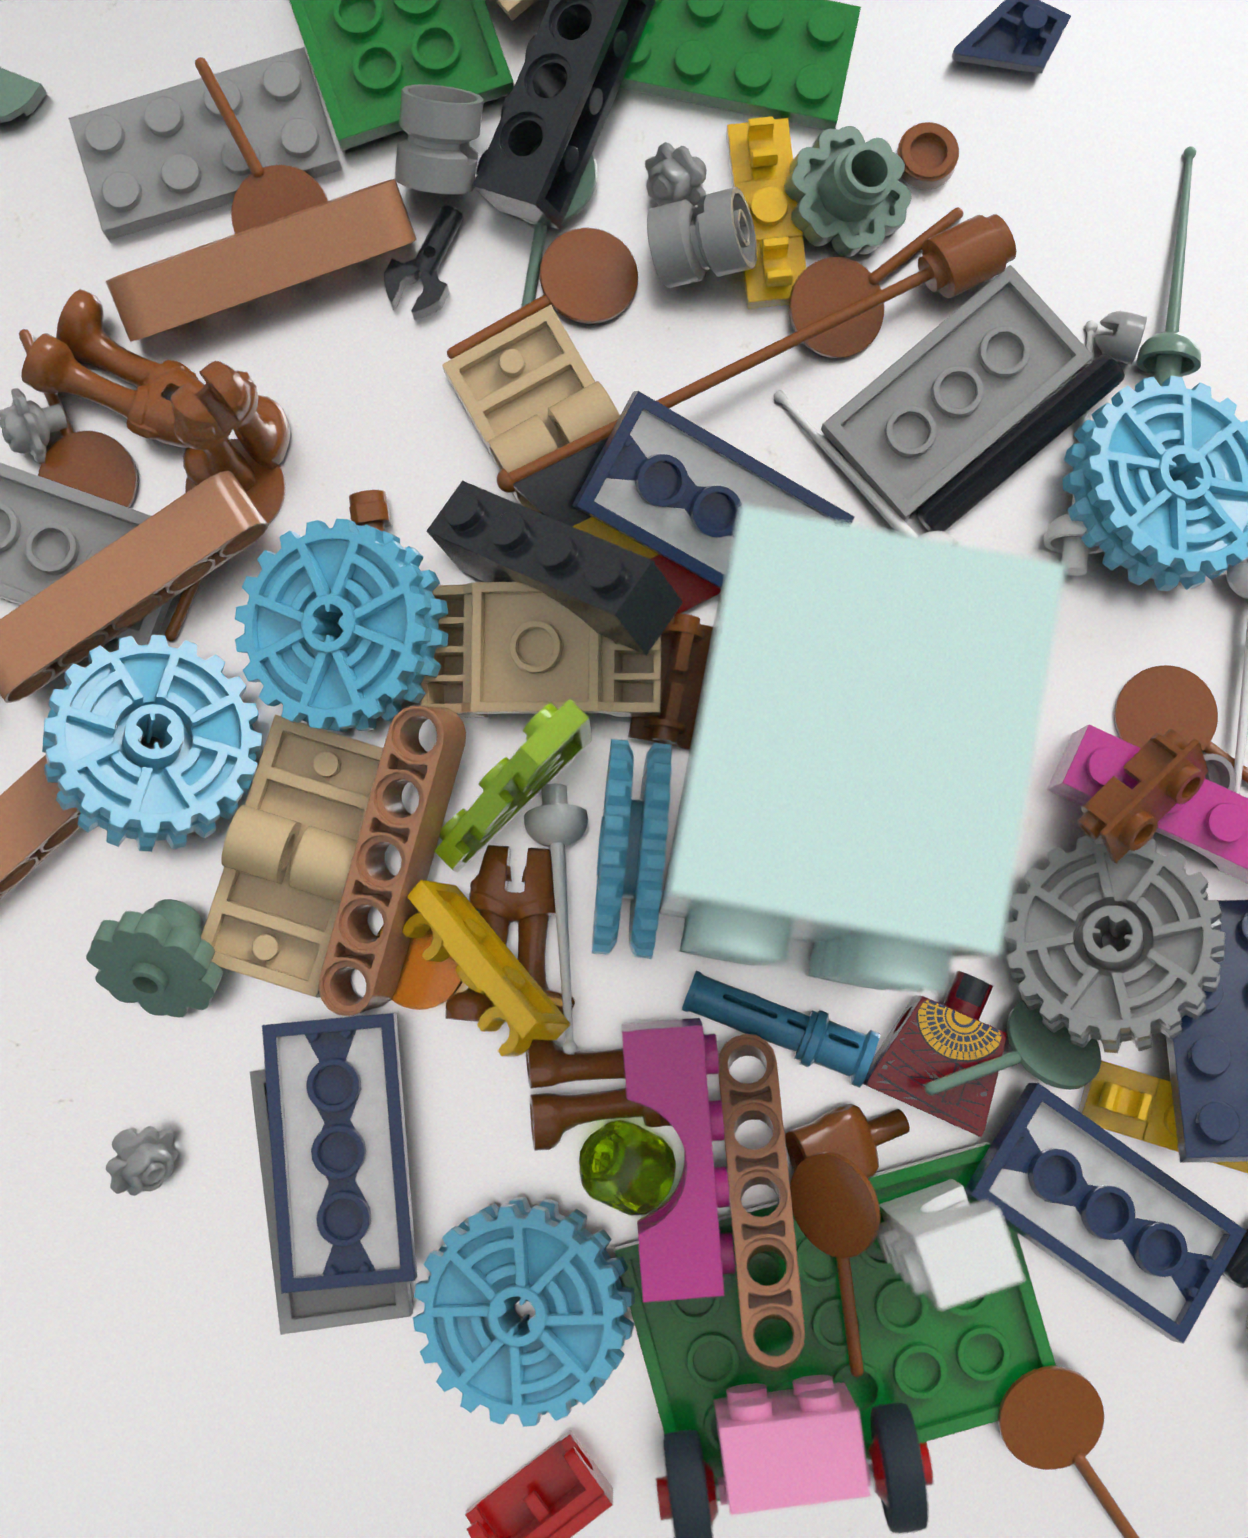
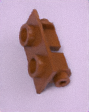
(682, 672)
(1166, 774)

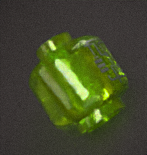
(627, 1167)

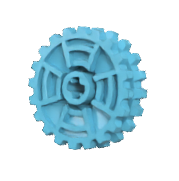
(1163, 483)
(341, 626)
(142, 791)
(632, 849)
(524, 1362)

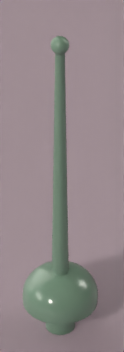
(1171, 351)

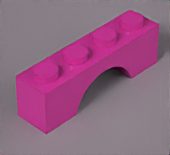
(1208, 823)
(681, 1239)

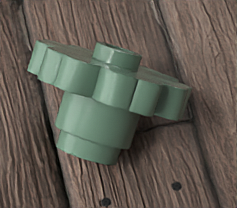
(847, 191)
(156, 959)

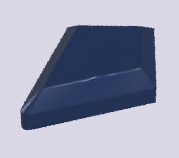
(1015, 36)

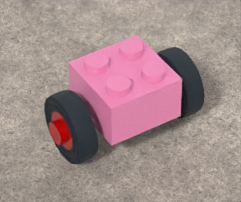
(793, 1453)

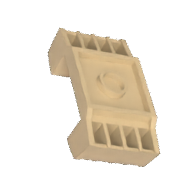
(523, 650)

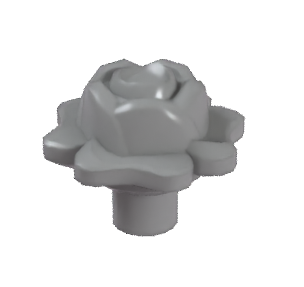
(675, 175)
(29, 426)
(141, 1160)

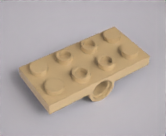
(529, 392)
(291, 855)

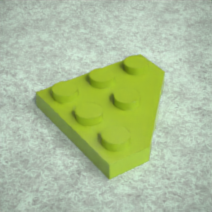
(551, 744)

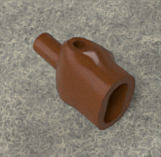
(847, 1134)

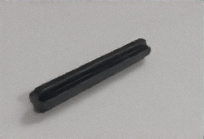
(1021, 444)

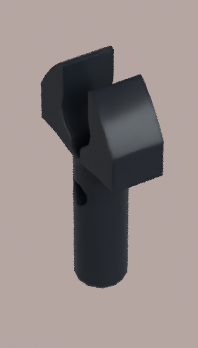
(425, 266)

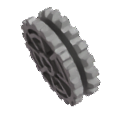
(1092, 987)

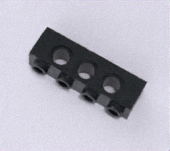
(566, 124)

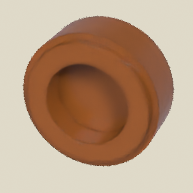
(928, 155)

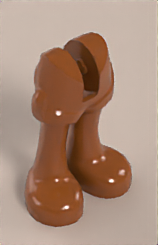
(55, 368)
(223, 405)
(500, 908)
(555, 1113)

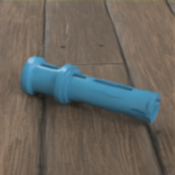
(811, 1036)

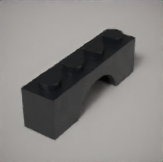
(595, 579)

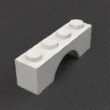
(947, 1245)

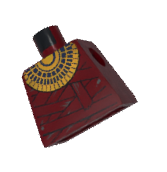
(936, 1042)

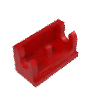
(546, 1497)

